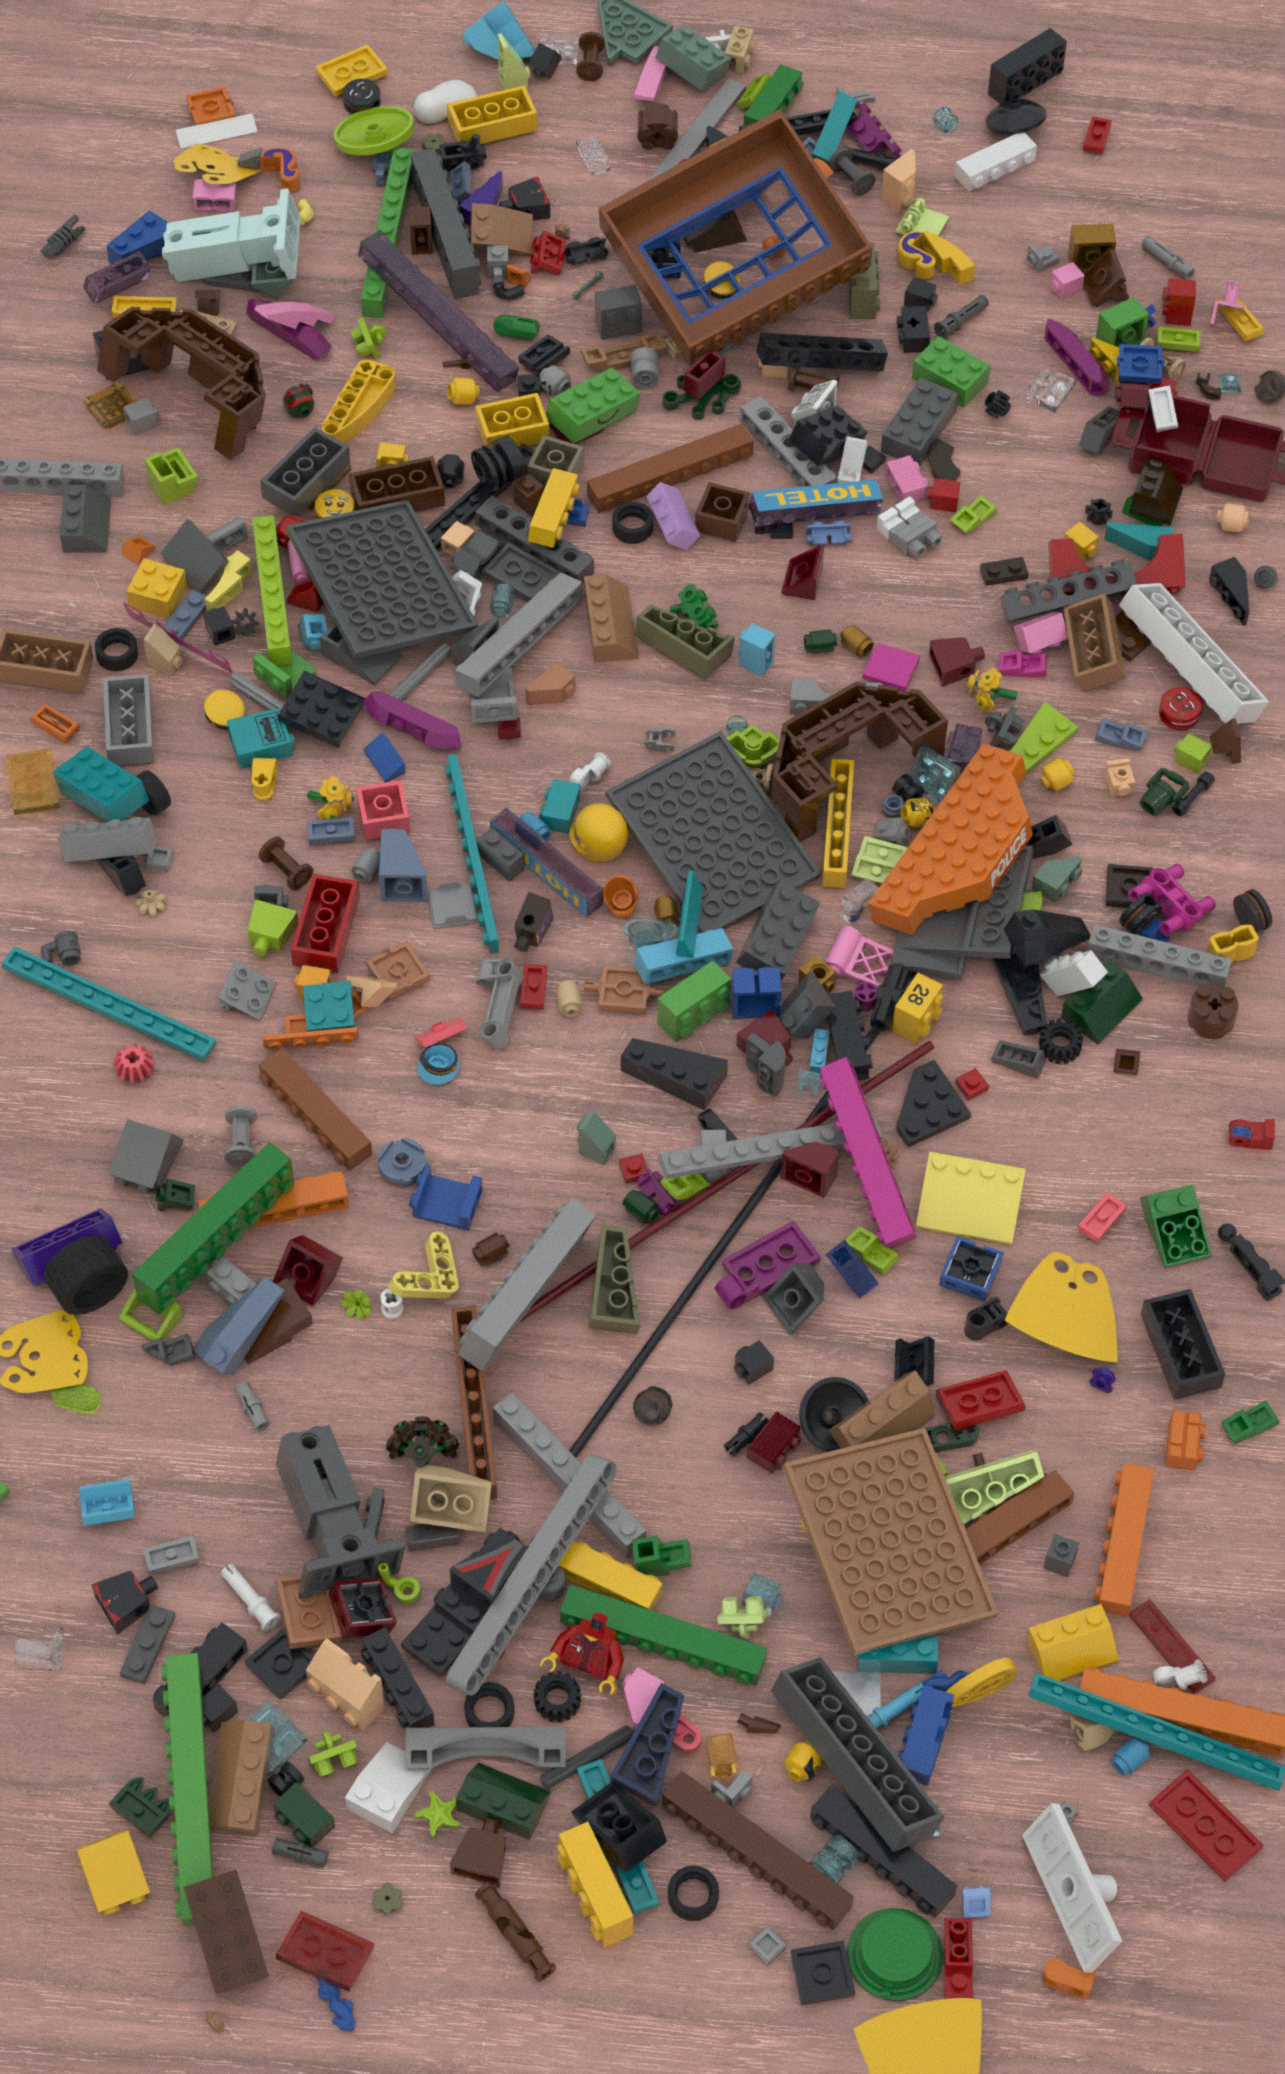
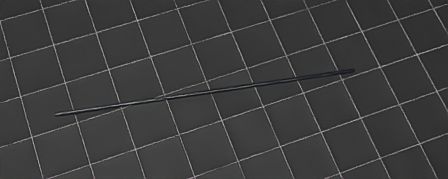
(697, 1279)

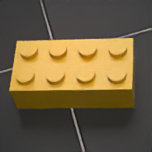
(493, 115)
(595, 1885)

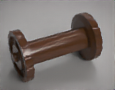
(591, 44)
(807, 380)
(298, 874)

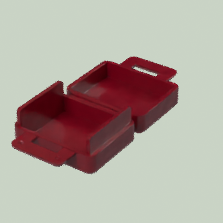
(1232, 452)

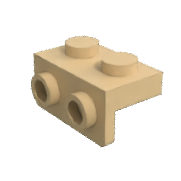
(740, 47)

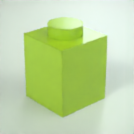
(1192, 753)

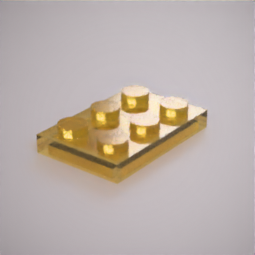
(32, 781)

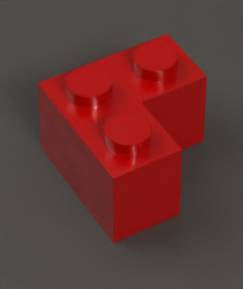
(1180, 301)

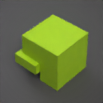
(170, 475)

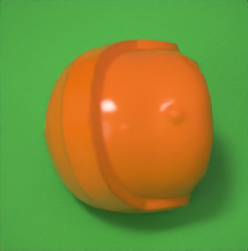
(771, 241)

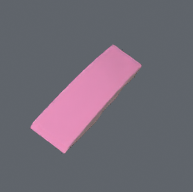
(651, 78)
(292, 313)

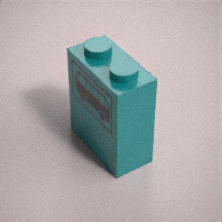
(260, 737)

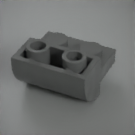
(767, 1062)

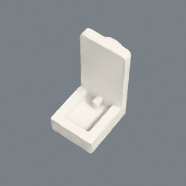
(852, 460)
(469, 588)

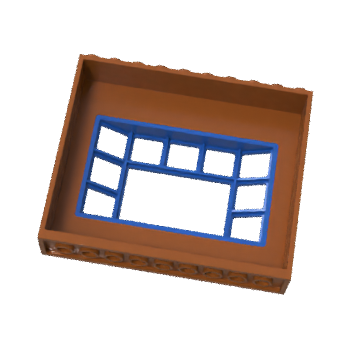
(711, 187)

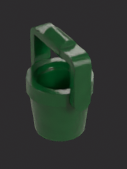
(1160, 793)

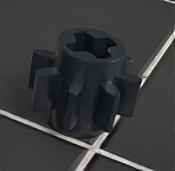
(997, 404)
(1098, 511)
(249, 626)

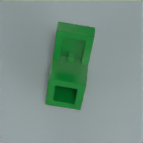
(659, 1558)

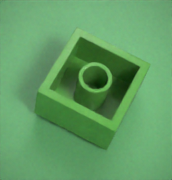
(1123, 324)

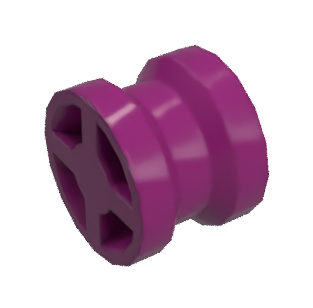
(868, 991)

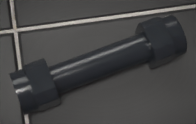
(1204, 782)

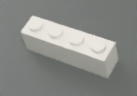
(995, 161)

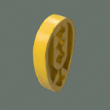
(983, 1681)

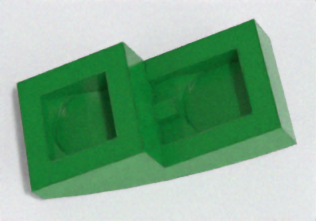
(1250, 1423)

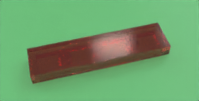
(1167, 1640)

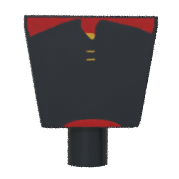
(528, 198)
(124, 1598)

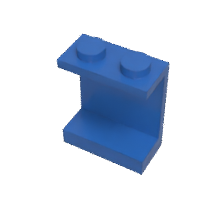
(446, 1200)

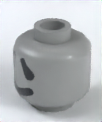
(554, 380)

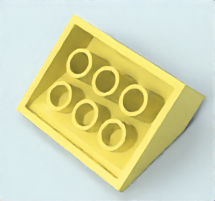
(970, 1198)

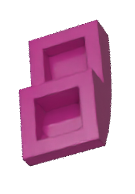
(1021, 665)

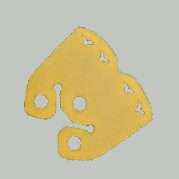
(222, 162)
(56, 1348)

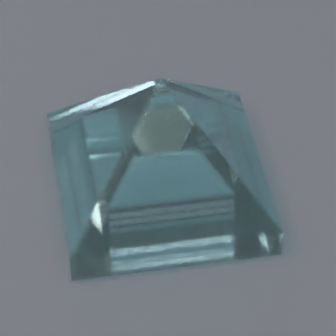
(1230, 383)

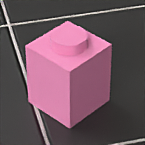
(1067, 280)

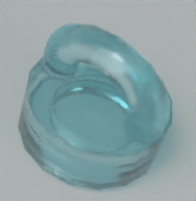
(736, 723)

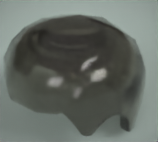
(1271, 387)
(652, 1406)

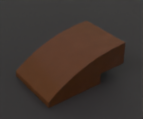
(286, 1320)

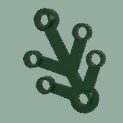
(727, 385)

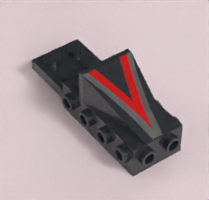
(464, 1602)

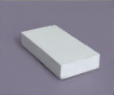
(1163, 408)

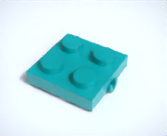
(329, 1006)

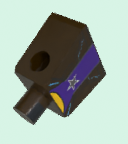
(533, 921)

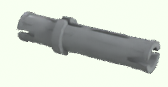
(1174, 262)

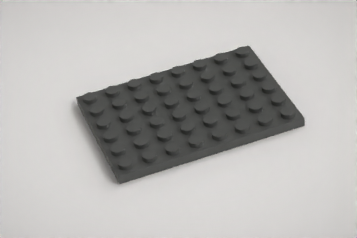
(381, 578)
(714, 819)

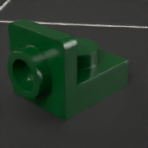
(175, 1194)

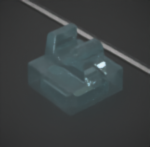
(809, 1077)

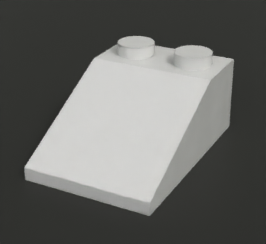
(385, 1788)

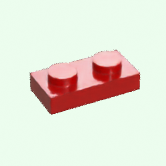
(1097, 135)
(533, 986)

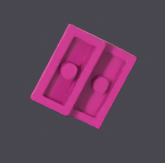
(891, 666)

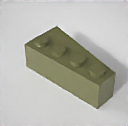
(864, 291)
(683, 640)
(613, 1288)

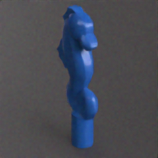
(942, 1682)
(340, 2008)

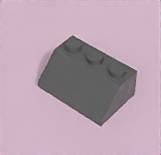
(84, 520)

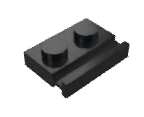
(544, 354)

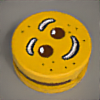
(333, 503)

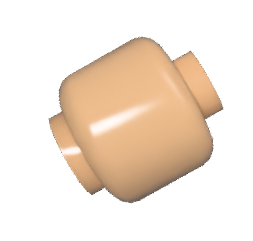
(1233, 517)

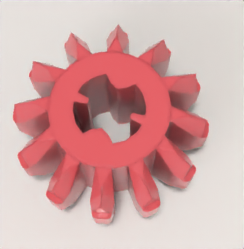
(133, 1063)

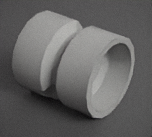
(644, 367)

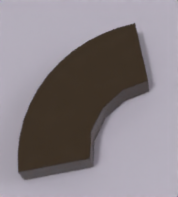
(941, 461)

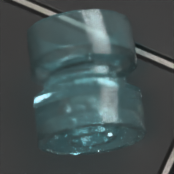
(836, 1858)

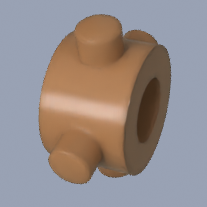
(562, 231)
(214, 2021)

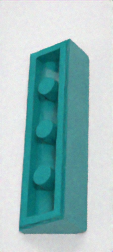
(689, 916)

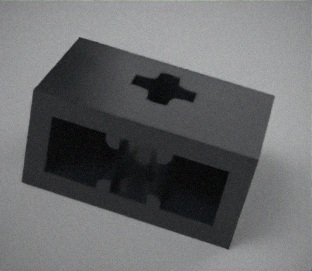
(914, 329)

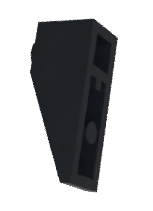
(1049, 837)
(123, 873)

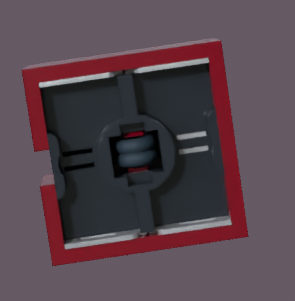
(361, 1607)

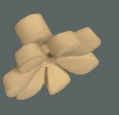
(151, 902)

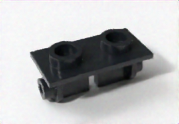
(577, 251)

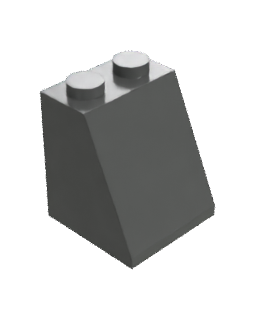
(144, 1156)

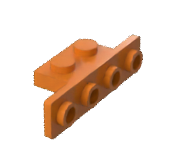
(298, 1036)

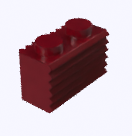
(704, 374)
(1132, 394)
(774, 1442)

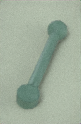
(598, 275)

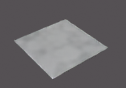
(863, 1688)

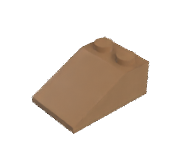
(500, 226)

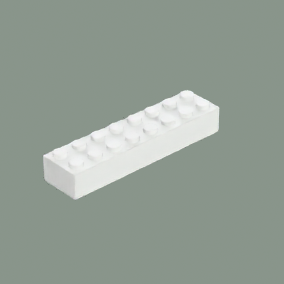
(1193, 653)

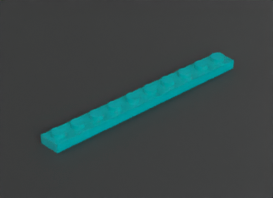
(472, 861)
(109, 1004)
(1157, 1731)

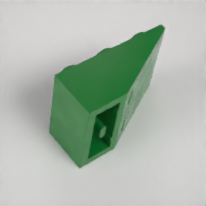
(1176, 1225)

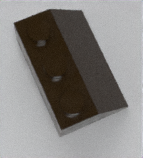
(1156, 493)

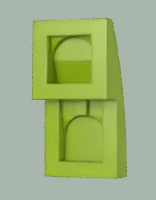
(975, 515)
(685, 1186)
(872, 1252)

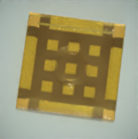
(109, 404)

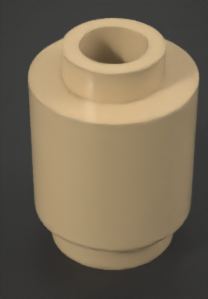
(569, 998)

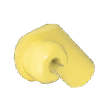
(306, 212)

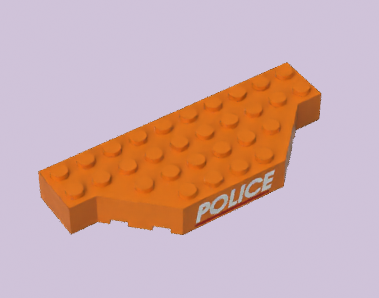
(961, 846)

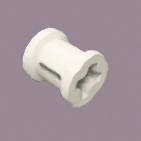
(392, 1304)

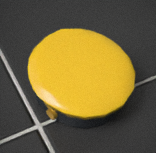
(724, 289)
(223, 706)

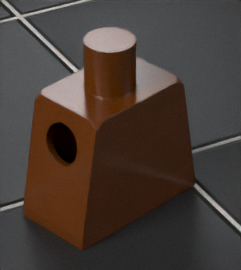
(481, 1854)

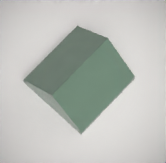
(270, 279)

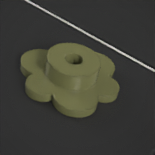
(433, 141)
(387, 1892)

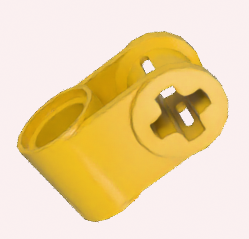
(263, 777)

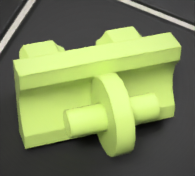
(743, 1620)

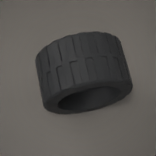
(85, 1275)

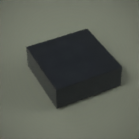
(873, 459)

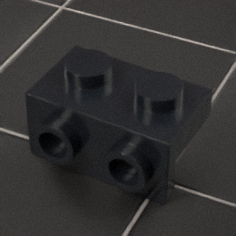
(915, 1356)

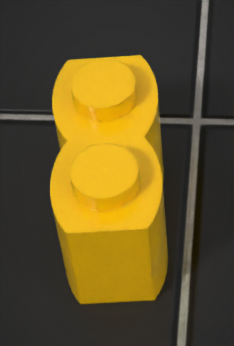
(1236, 945)

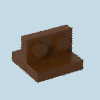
(1105, 279)

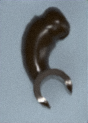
(1208, 391)

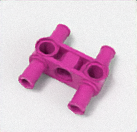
(1176, 902)

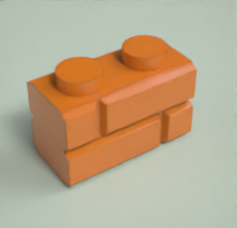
(1184, 1439)

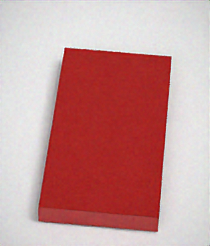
(1206, 1825)

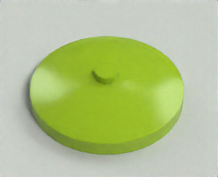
(374, 130)

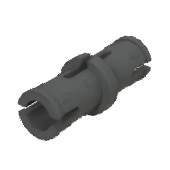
(316, 1857)

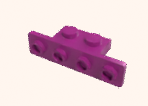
(868, 133)

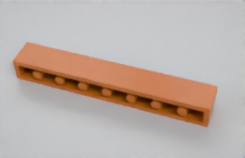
(1215, 1719)

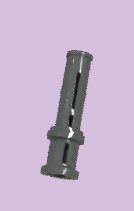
(955, 320)

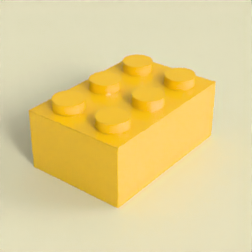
(517, 417)

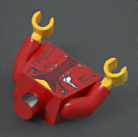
(590, 1649)

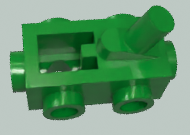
(695, 606)

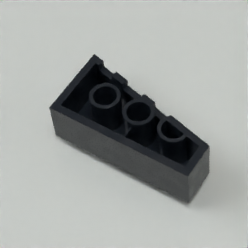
(675, 1071)

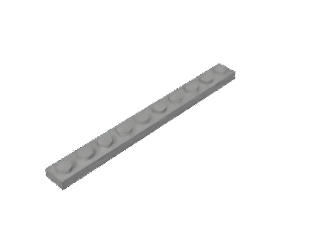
(747, 1150)

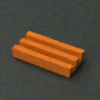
(53, 726)

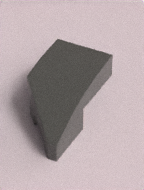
(172, 1351)

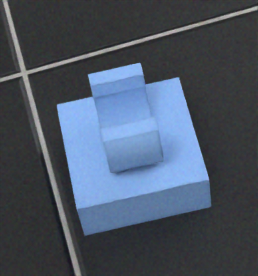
(976, 1902)

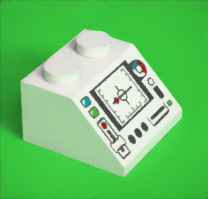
(817, 400)

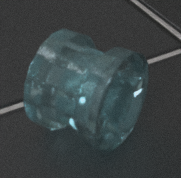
(945, 119)

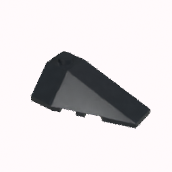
(1043, 934)

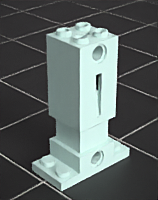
(232, 242)

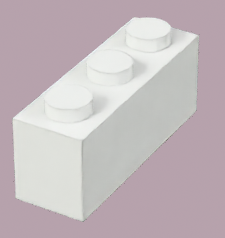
(1073, 973)

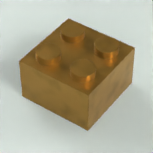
(1089, 243)

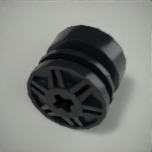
(498, 463)

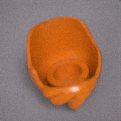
(620, 896)

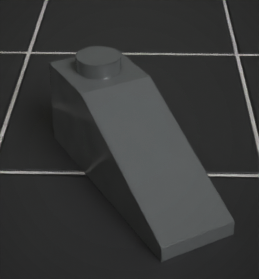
(1099, 431)

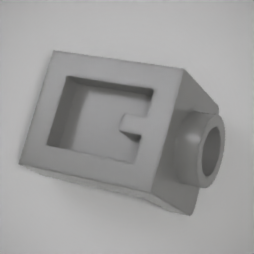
(1042, 257)

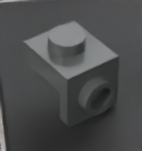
(271, 895)

